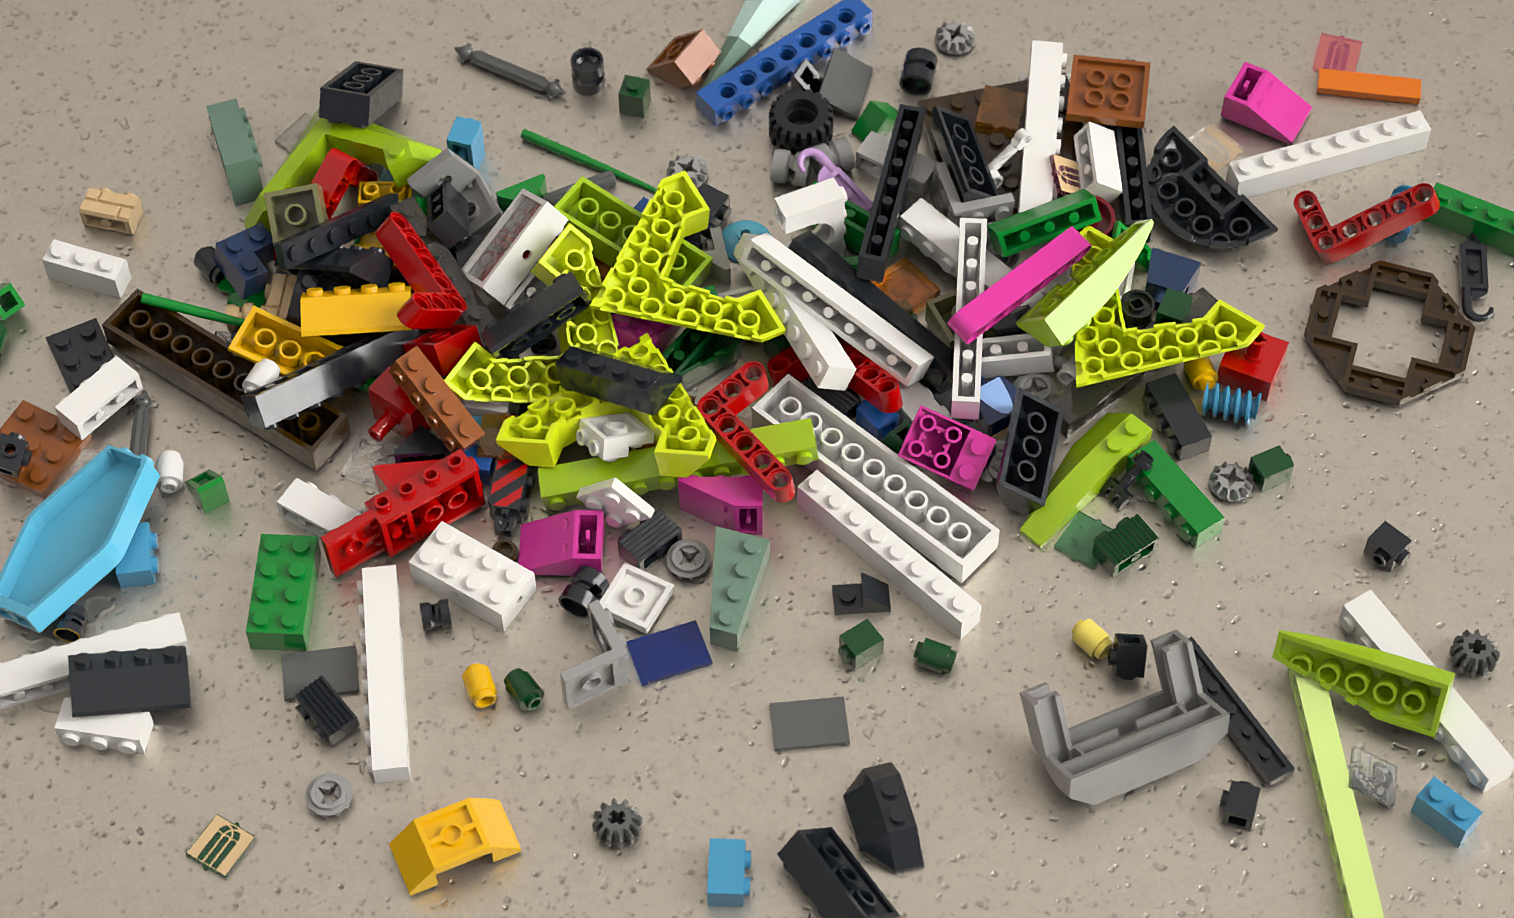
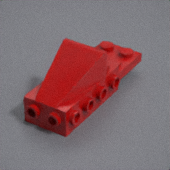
(407, 496)

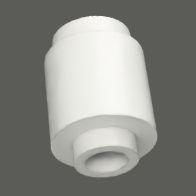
(261, 374)
(170, 468)

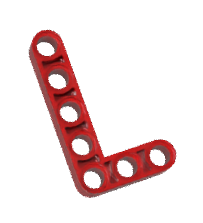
(336, 175)
(1362, 222)
(435, 299)
(868, 380)
(741, 436)

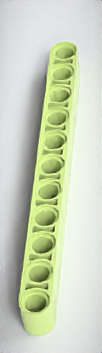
(1335, 798)

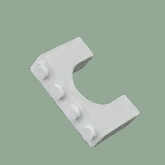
(815, 204)

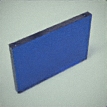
(669, 653)

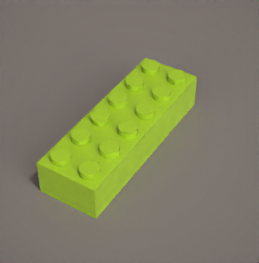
(610, 222)

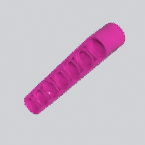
(1019, 285)

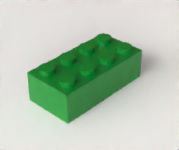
(283, 592)

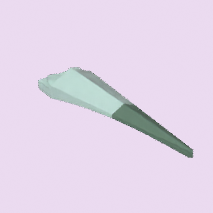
(749, 27)

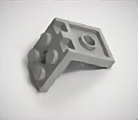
(466, 181)
(948, 203)
(603, 671)

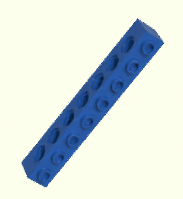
(778, 62)

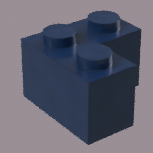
(243, 257)

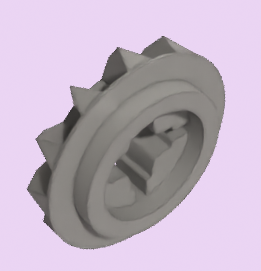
(959, 44)
(699, 168)
(1041, 381)
(993, 463)
(1219, 482)
(689, 548)
(326, 784)

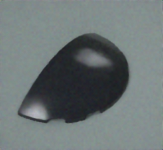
(1198, 200)

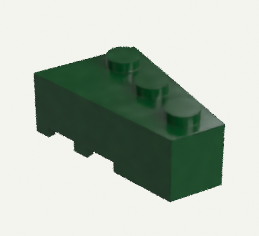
(701, 354)

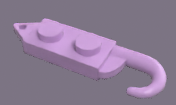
(829, 171)

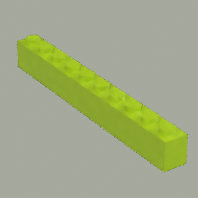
(788, 441)

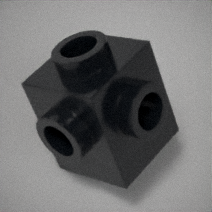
(12, 463)

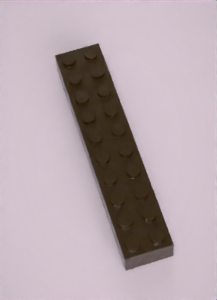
(210, 372)

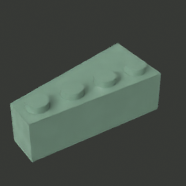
(236, 150)
(737, 575)

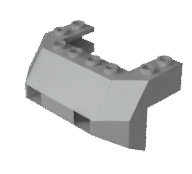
(1133, 741)

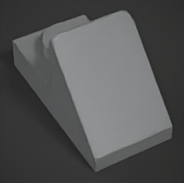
(720, 266)

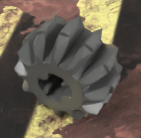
(1474, 653)
(617, 823)

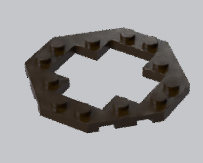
(1422, 374)

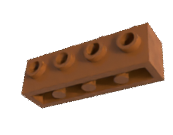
(436, 401)

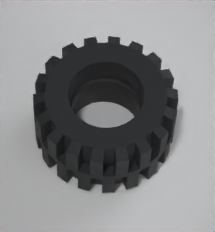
(800, 107)

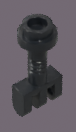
(1142, 461)

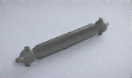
(510, 70)
(140, 424)

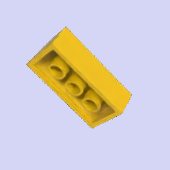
(353, 310)
(279, 341)

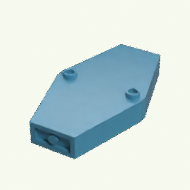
(75, 537)

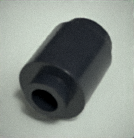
(205, 263)

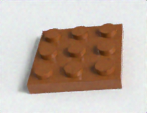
(1108, 91)
(52, 448)

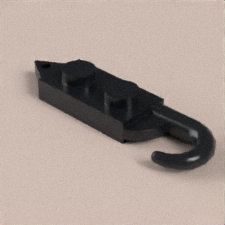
(1473, 277)

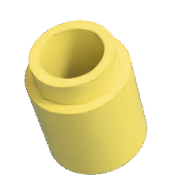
(1092, 639)

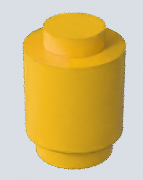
(1200, 372)
(480, 685)

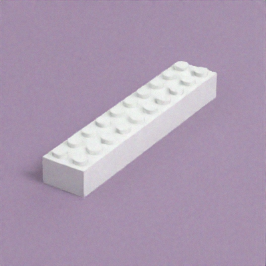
(884, 482)

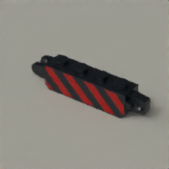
(510, 490)

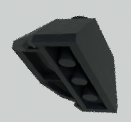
(884, 819)

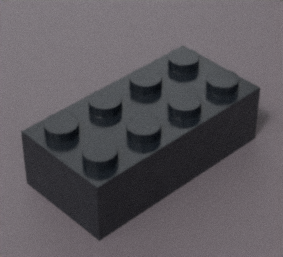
(360, 94)

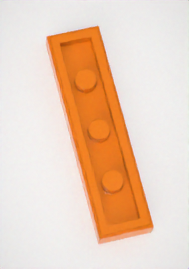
(1369, 86)

